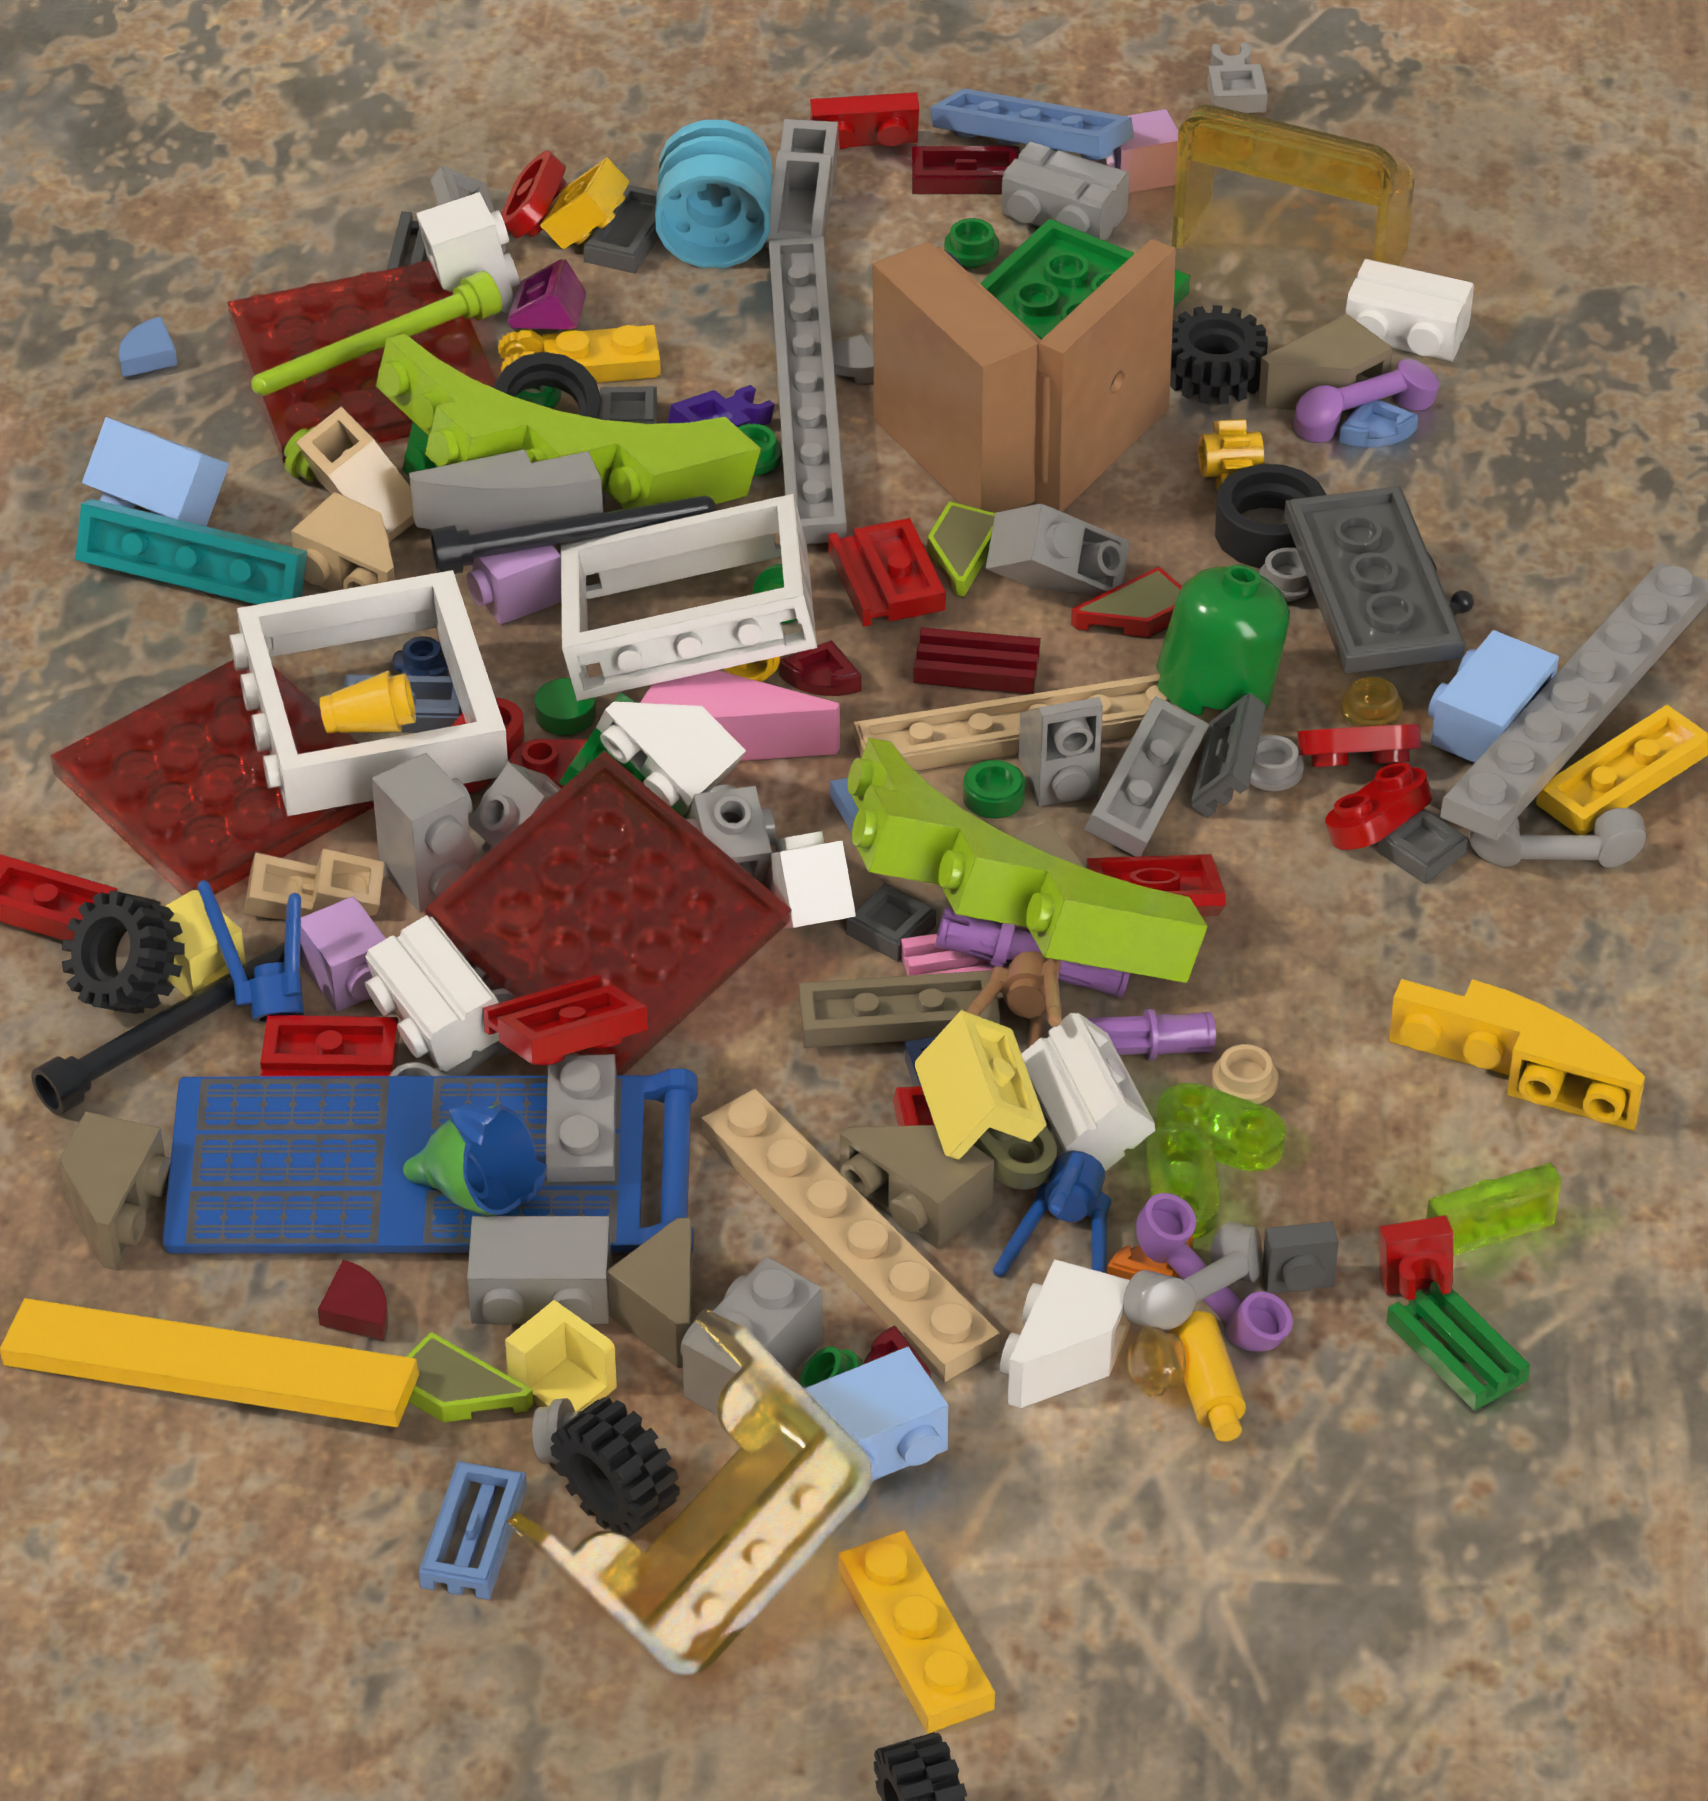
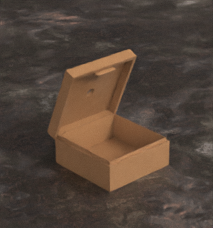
(996, 405)

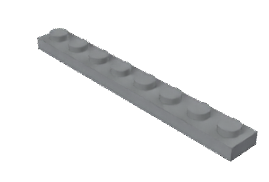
(807, 385)
(1575, 702)

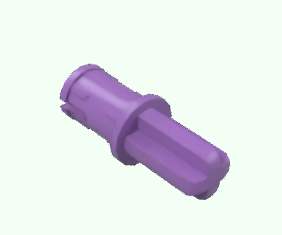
(1160, 1033)

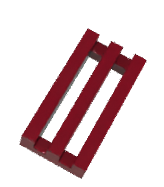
(960, 169)
(977, 660)

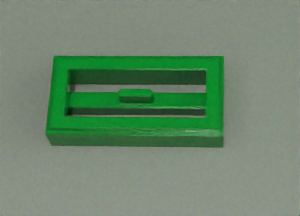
(1467, 1339)

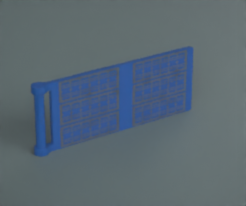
(324, 1160)

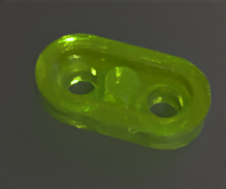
(1242, 1131)
(1184, 1164)

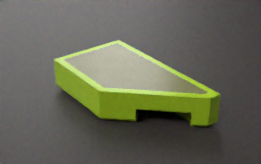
(961, 543)
(458, 1383)

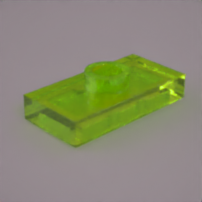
(1500, 1207)

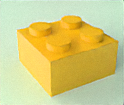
(586, 204)

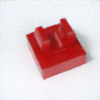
(1416, 1255)

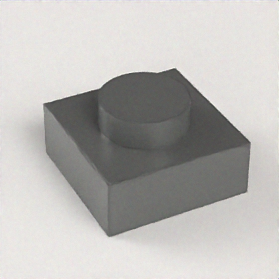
(1299, 1257)

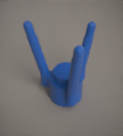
(275, 985)
(1069, 1195)

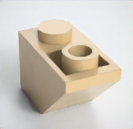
(356, 467)
(344, 545)

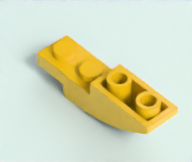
(1541, 1051)

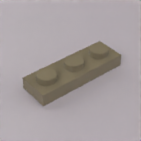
(887, 1007)

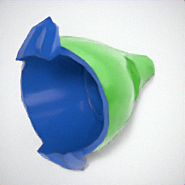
(480, 1160)

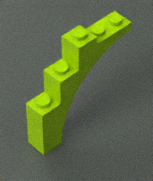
(635, 460)
(988, 875)

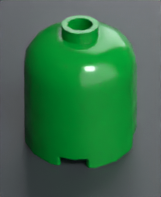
(1223, 640)

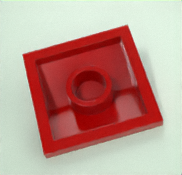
(1177, 874)

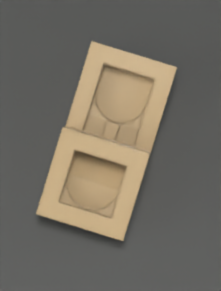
(320, 886)

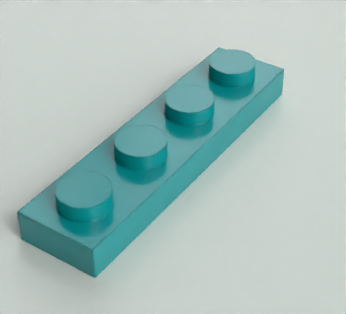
(188, 554)

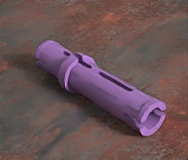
(1004, 941)

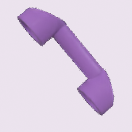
(1321, 407)
(1251, 1324)

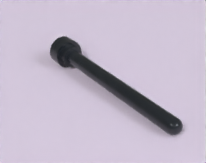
(458, 548)
(63, 1082)

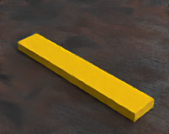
(210, 1362)

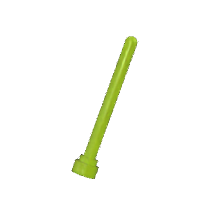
(474, 298)

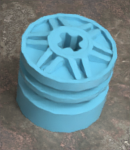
(714, 194)

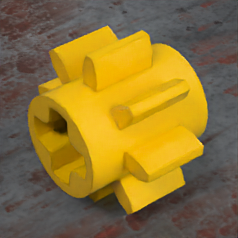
(1229, 449)

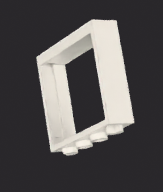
(352, 615)
(696, 637)

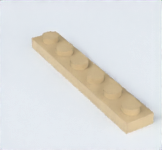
(850, 1235)

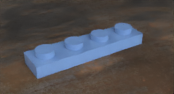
(1025, 120)

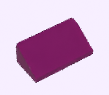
(548, 299)

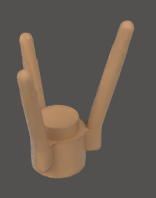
(1028, 989)

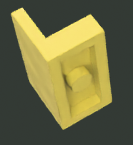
(977, 1083)

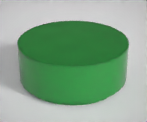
(560, 711)
(994, 789)

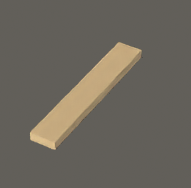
(992, 727)

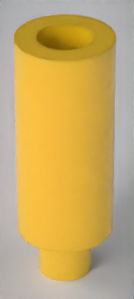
(1211, 1376)

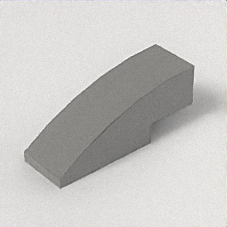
(804, 179)
(505, 492)

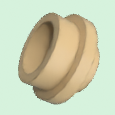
(1246, 1073)

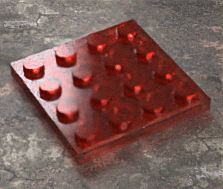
(307, 318)
(191, 785)
(614, 891)

